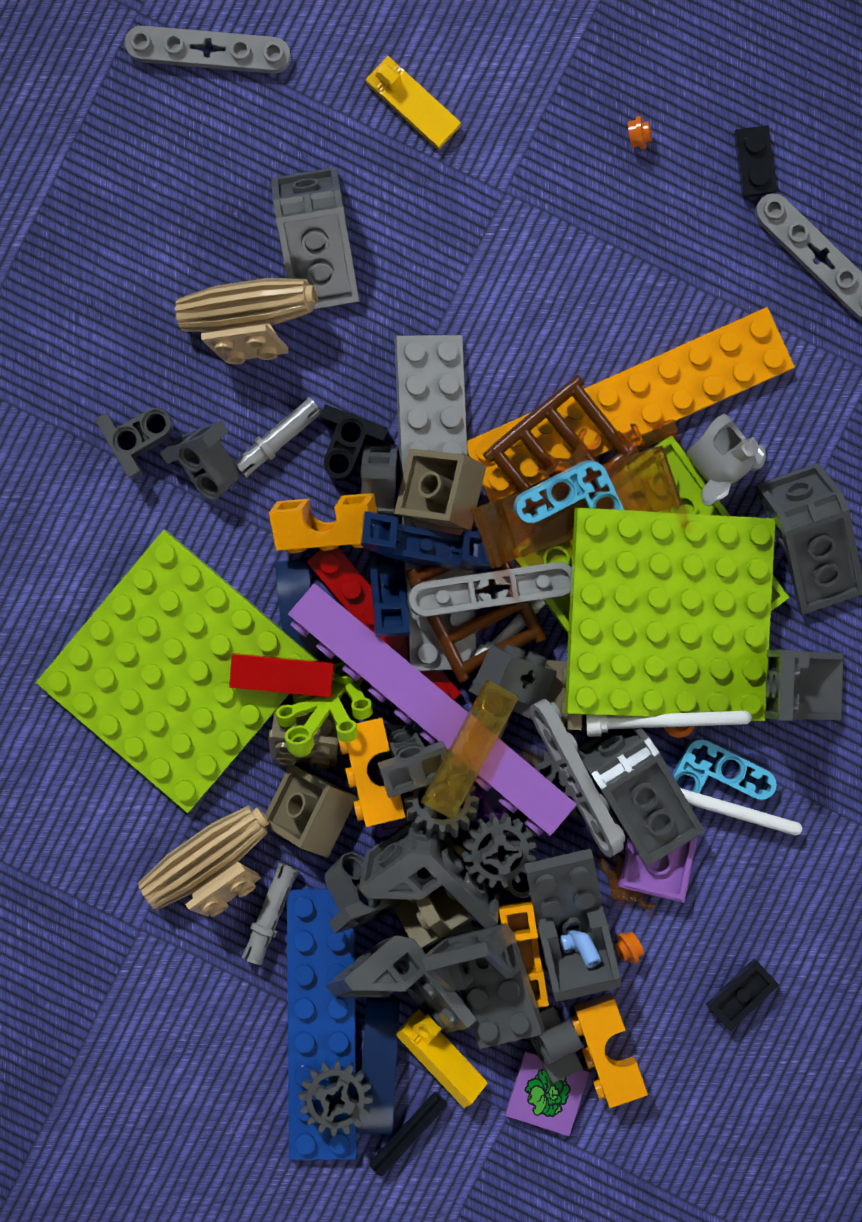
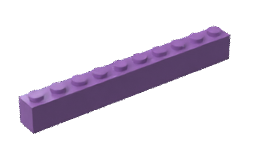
(427, 705)

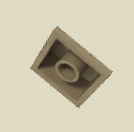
(440, 488)
(309, 810)

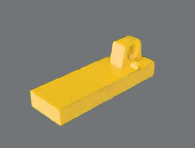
(413, 102)
(441, 1058)

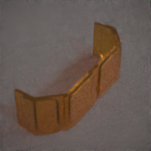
(640, 481)

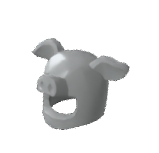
(724, 457)

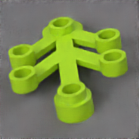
(300, 738)

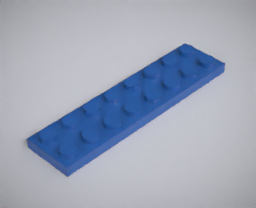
(318, 1023)

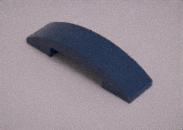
(421, 545)
(292, 583)
(388, 595)
(380, 1064)

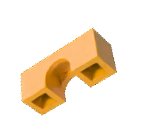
(298, 529)
(373, 802)
(521, 920)
(618, 1079)

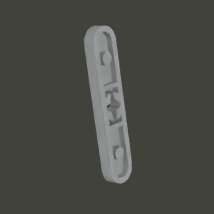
(174, 45)
(794, 234)
(459, 594)
(564, 753)

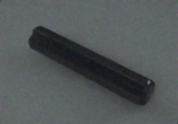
(408, 1134)

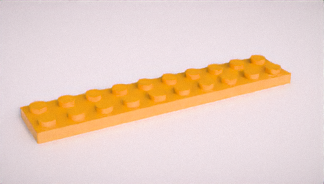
(650, 394)

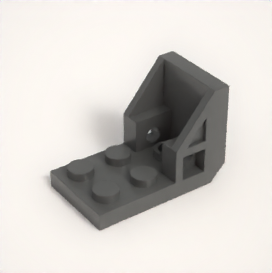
(315, 234)
(816, 536)
(804, 685)
(640, 791)
(393, 868)
(568, 899)
(398, 967)
(491, 981)

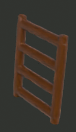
(548, 410)
(448, 638)

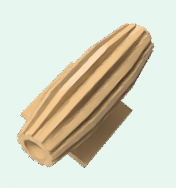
(242, 316)
(208, 865)

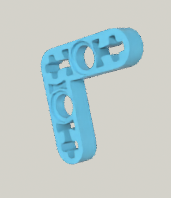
(577, 491)
(700, 771)

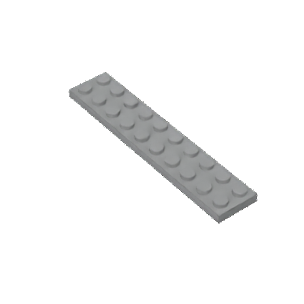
(432, 420)

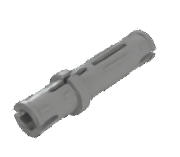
(277, 437)
(268, 918)

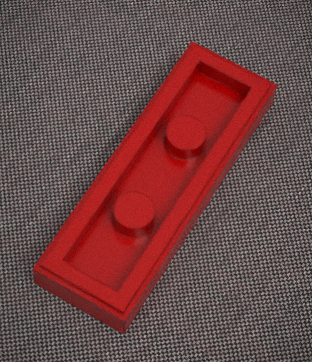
(281, 675)

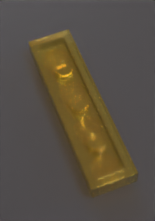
(469, 749)

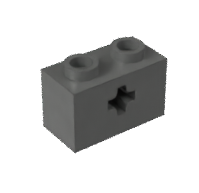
(517, 673)

